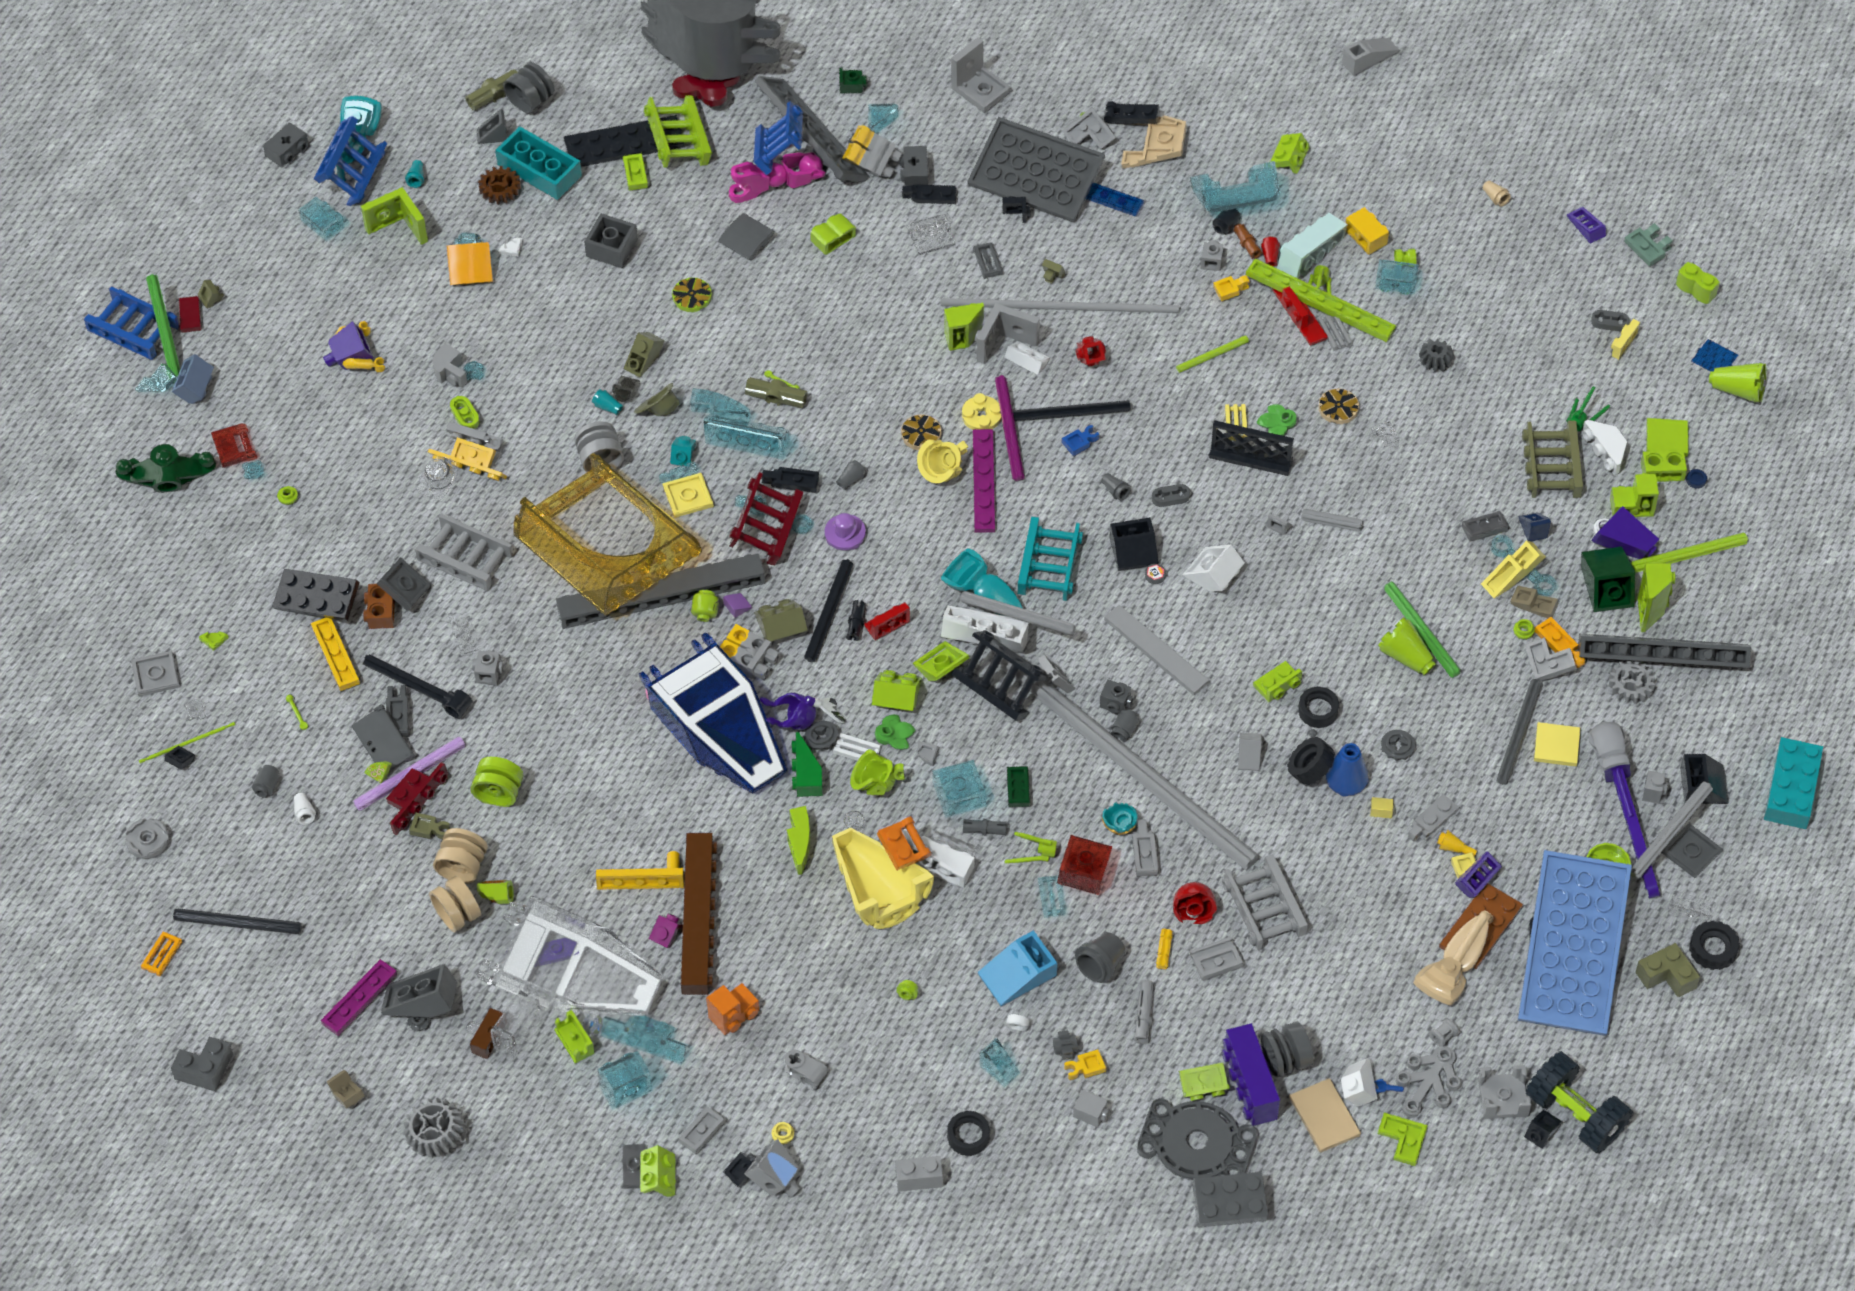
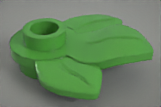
(1275, 419)
(894, 732)

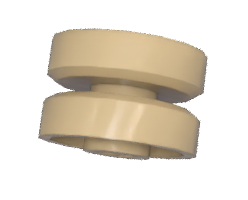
(455, 904)

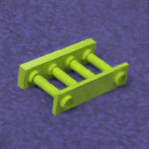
(692, 123)

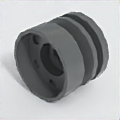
(529, 87)
(1287, 1049)

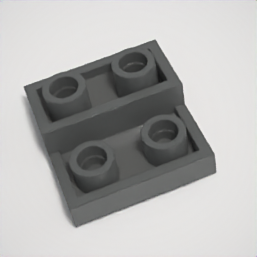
(746, 236)

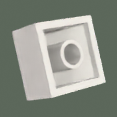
(1215, 567)

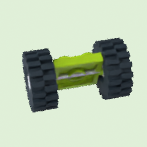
(1553, 1084)

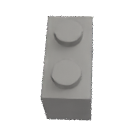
(919, 1173)

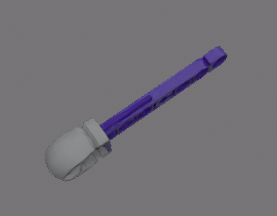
(1610, 752)

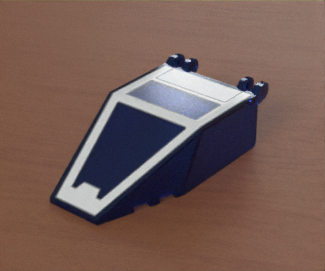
(717, 716)

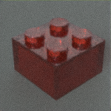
(1084, 864)

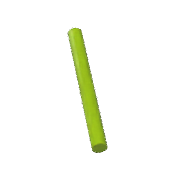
(1212, 354)

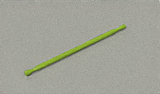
(186, 742)

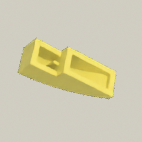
(1513, 569)

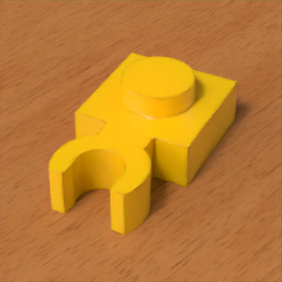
(1088, 1064)

